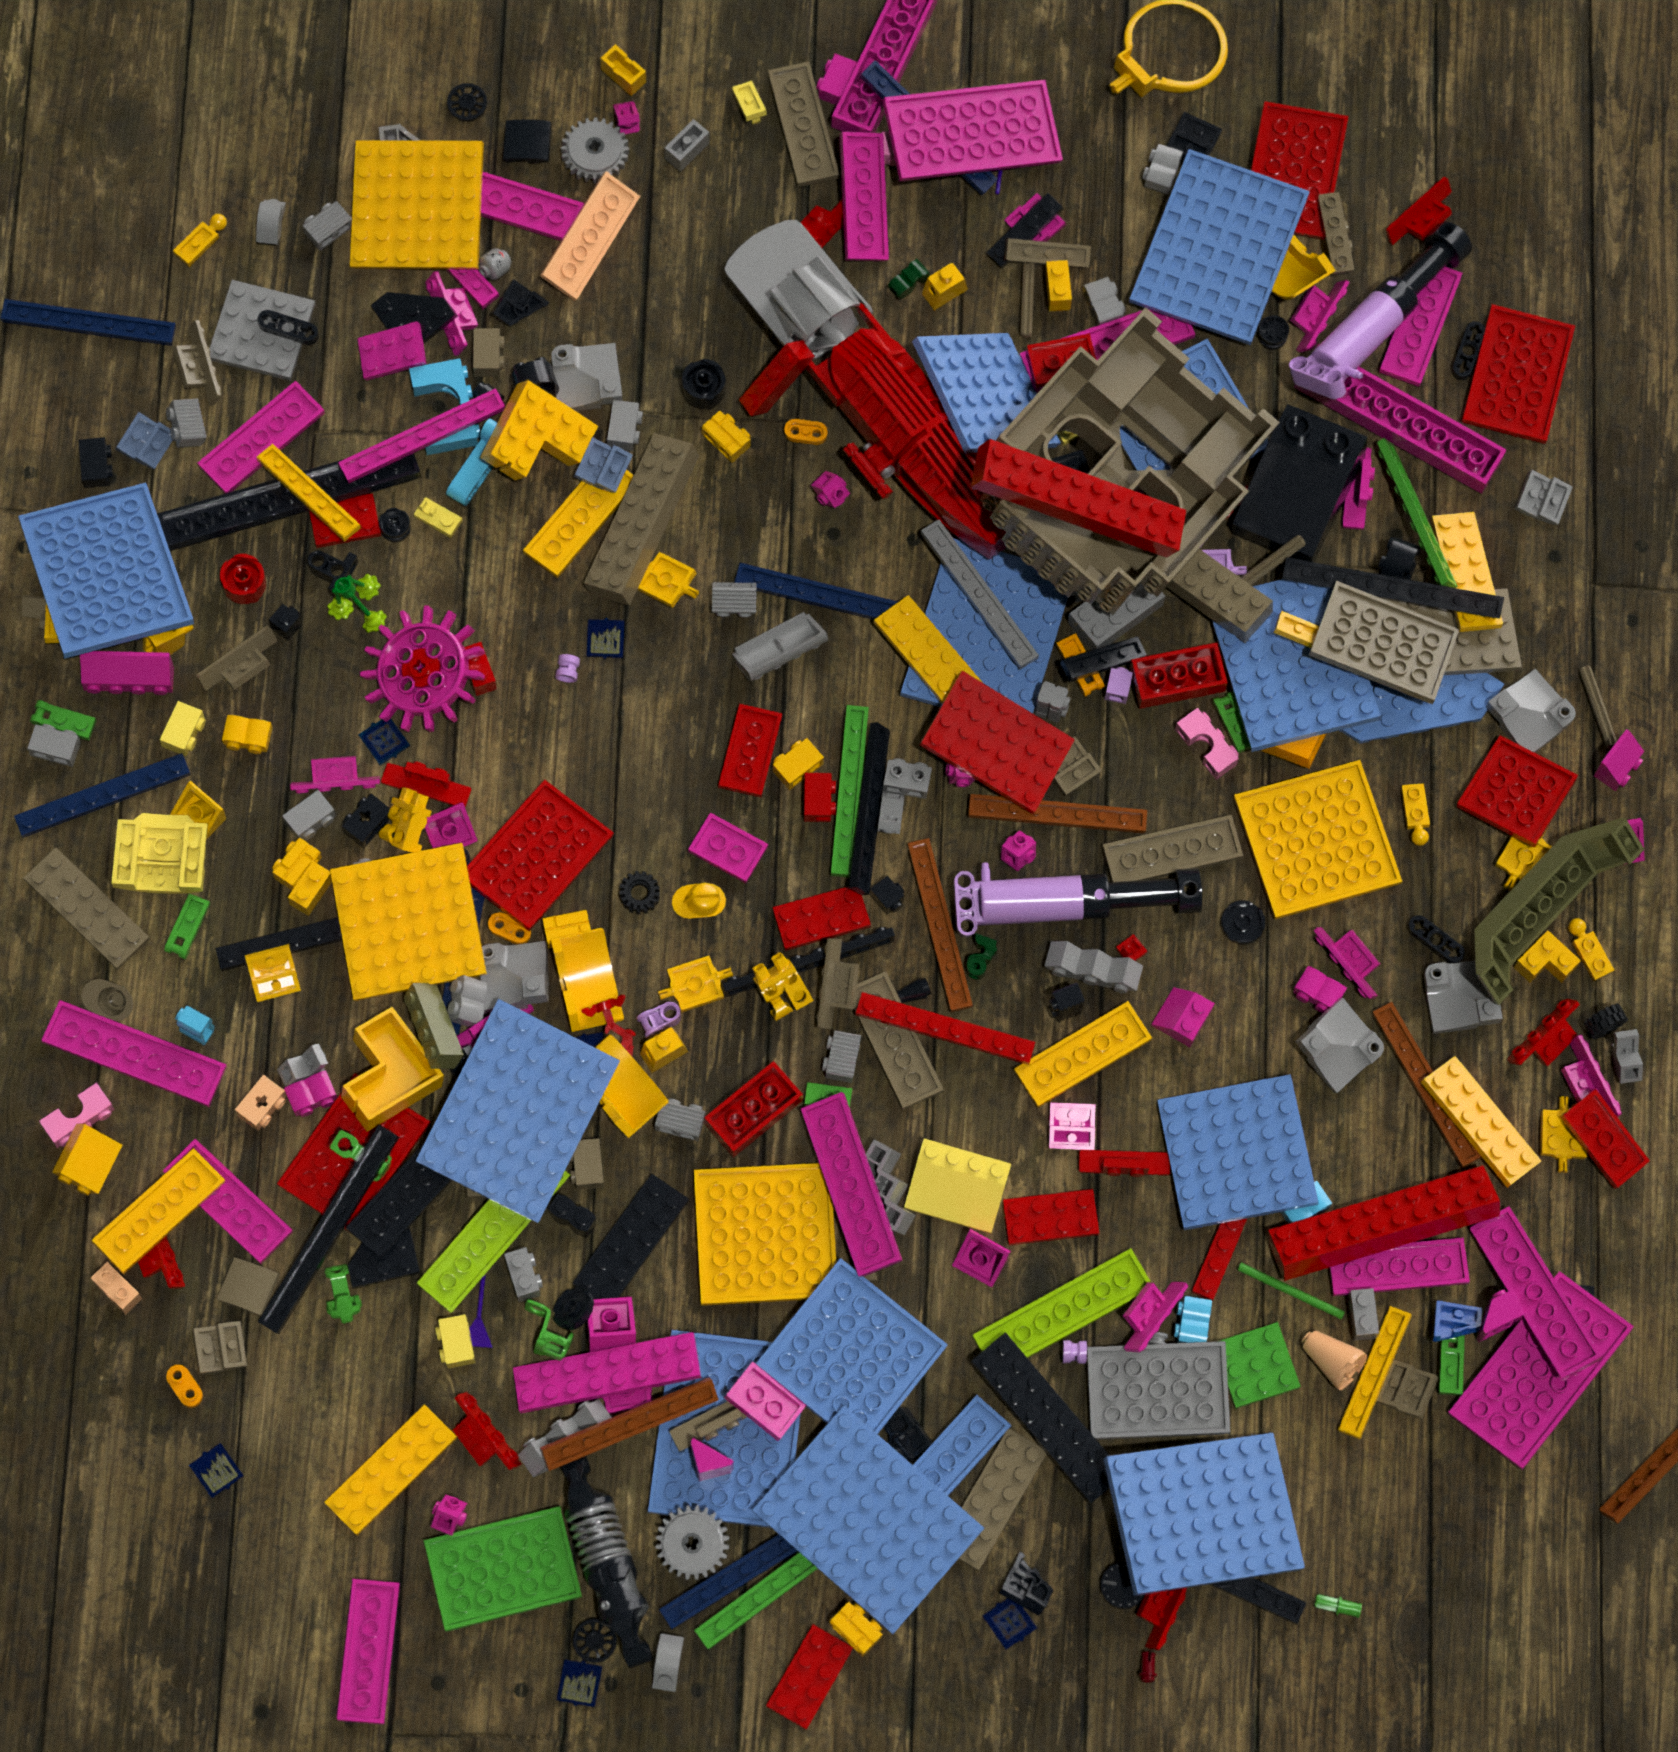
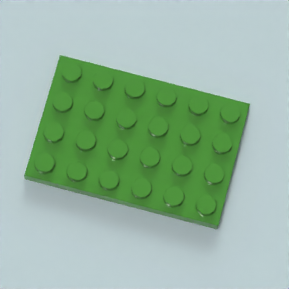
(502, 1569)

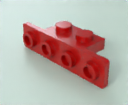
(1423, 214)
(824, 223)
(426, 781)
(1549, 1038)
(1124, 1162)
(162, 1258)
(480, 1435)
(1160, 1611)

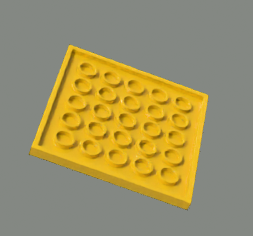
(416, 204)
(1317, 839)
(408, 921)
(763, 1233)

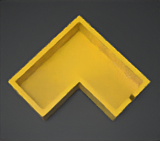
(533, 423)
(398, 1072)

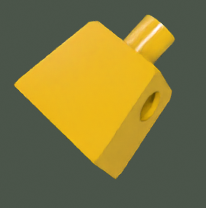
(947, 285)
(167, 641)
(663, 1049)

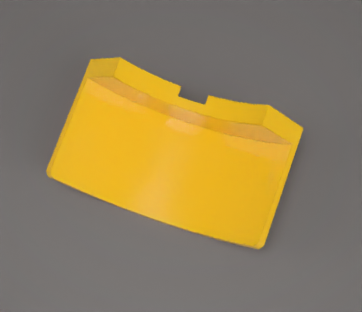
(1300, 271)
(585, 976)
(631, 1093)

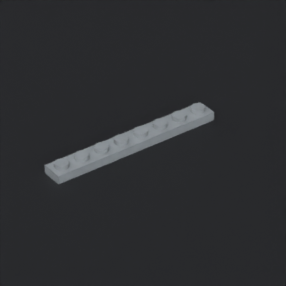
(979, 594)

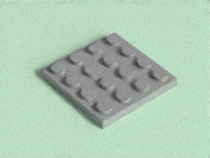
(241, 341)

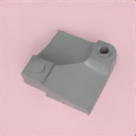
(587, 375)
(1531, 712)
(516, 974)
(1458, 998)
(1339, 1045)

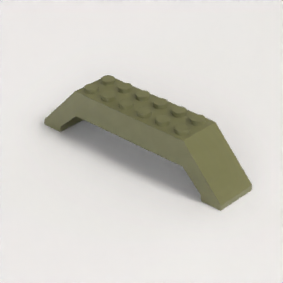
(1544, 895)

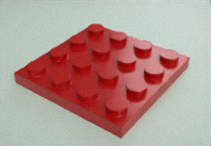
(1517, 791)

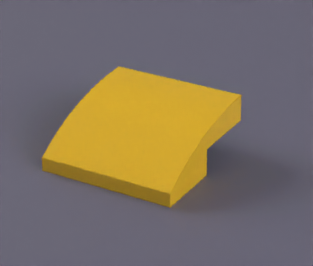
(272, 973)

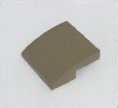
(1075, 769)
(248, 1286)
(219, 1348)
(1407, 1389)

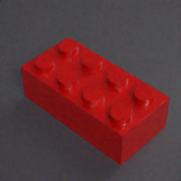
(1178, 675)
(753, 1109)

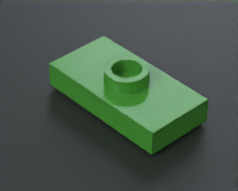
(818, 1092)

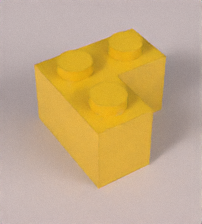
(1548, 954)

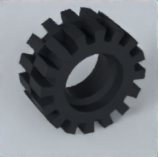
(639, 905)
(1605, 1021)

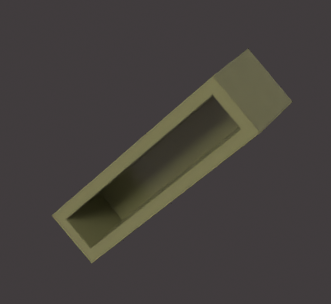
(433, 1026)

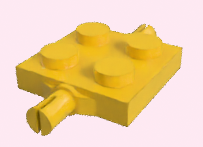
(667, 580)
(1520, 858)
(695, 983)
(1557, 1139)

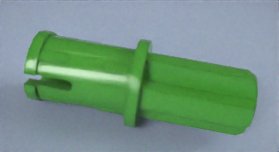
(1338, 1605)

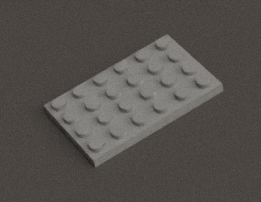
(1158, 1391)

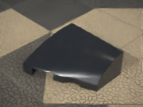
(516, 304)
(907, 1434)
(1026, 1586)

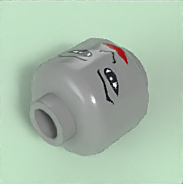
(494, 264)

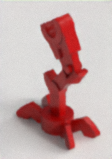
(605, 1006)

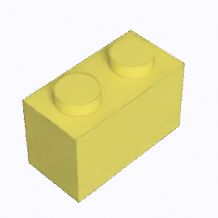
(182, 728)
(456, 1341)

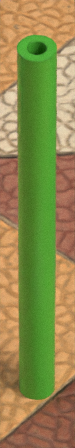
(1290, 1290)

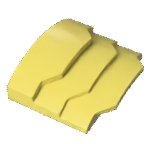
(160, 854)

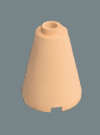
(1334, 1358)

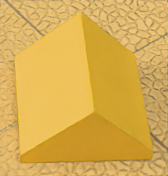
(199, 808)

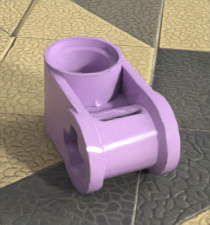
(658, 1020)

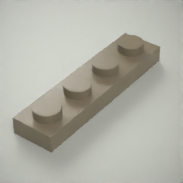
(1047, 251)

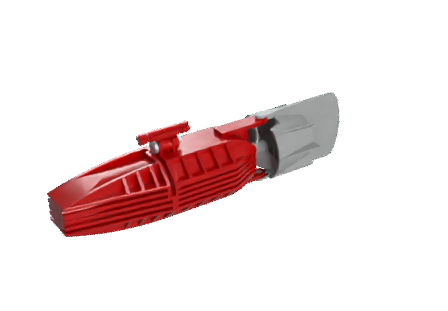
(867, 376)

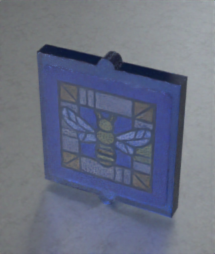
(384, 740)
(1009, 1623)

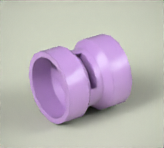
(567, 668)
(1074, 1352)

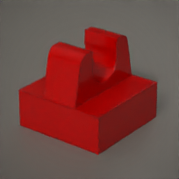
(1131, 948)

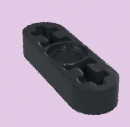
(304, 326)
(1463, 357)
(1436, 931)

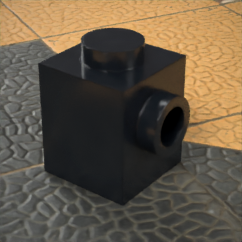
(285, 621)
(888, 895)

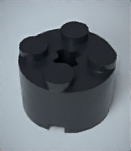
(538, 372)
(700, 394)
(1400, 559)

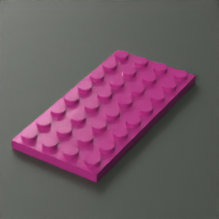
(972, 130)
(1518, 1391)

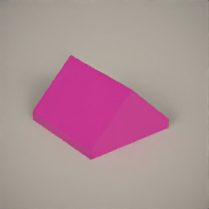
(450, 827)
(981, 1258)
(709, 1462)

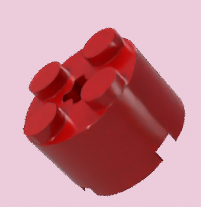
(232, 581)

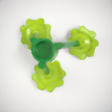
(342, 607)

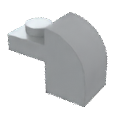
(269, 221)
(891, 812)
(1626, 1056)
(303, 1066)
(667, 1662)

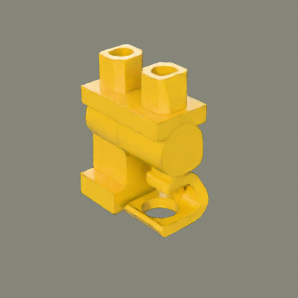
(408, 820)
(778, 979)

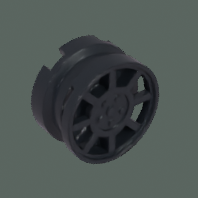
(1273, 333)
(395, 525)

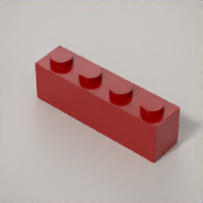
(776, 378)

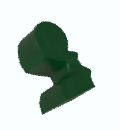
(905, 282)
(977, 963)

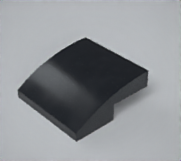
(1194, 135)
(527, 141)

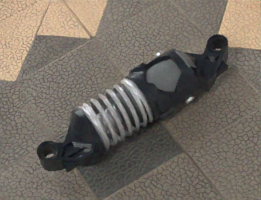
(607, 1562)

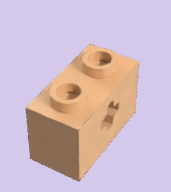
(262, 1091)
(116, 1288)

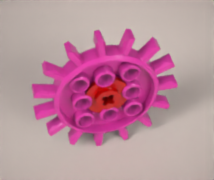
(412, 669)

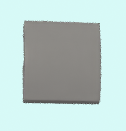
(1543, 497)

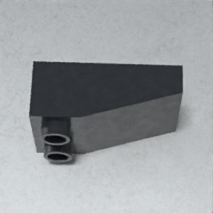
(1300, 483)

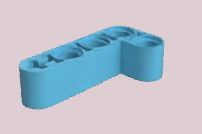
(473, 470)

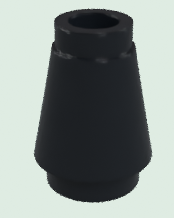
(914, 991)

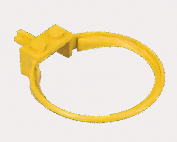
(1140, 81)

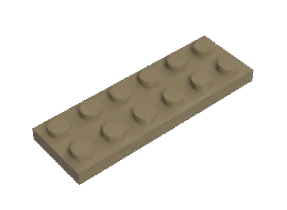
(803, 124)
(1171, 849)
(86, 908)
(898, 1050)
(1000, 1491)

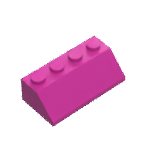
(127, 672)

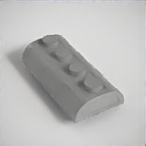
(779, 646)

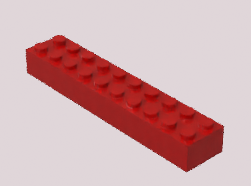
(1078, 498)
(1384, 1223)

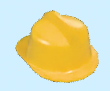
(698, 900)

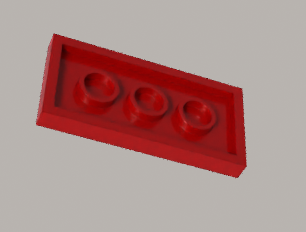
(750, 750)
(821, 917)
(1605, 1138)
(1050, 1217)
(809, 1677)

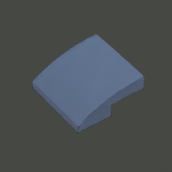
(145, 441)
(603, 465)

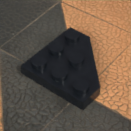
(403, 309)
(397, 1263)

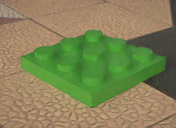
(1259, 1366)

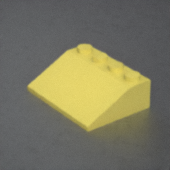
(957, 1186)

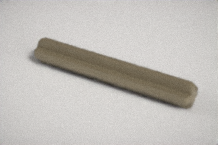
(1027, 299)
(1274, 560)
(1598, 706)

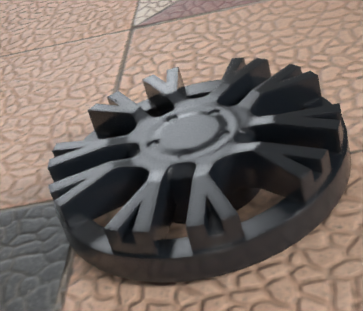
(467, 102)
(594, 1641)

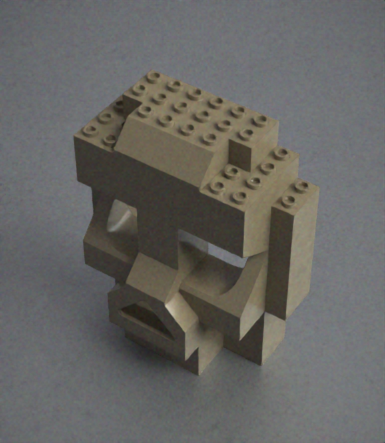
(1174, 414)

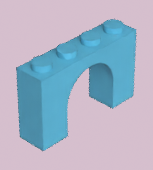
(448, 378)

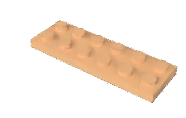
(590, 236)

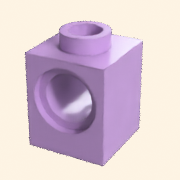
(1118, 685)

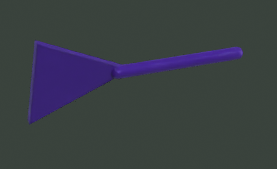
(477, 1330)

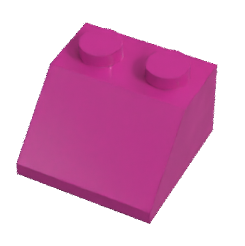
(1620, 761)
(1183, 1015)
(1500, 1314)
(611, 1324)

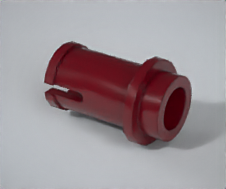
(1148, 1667)

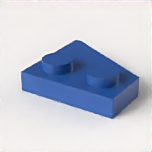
(1455, 1320)

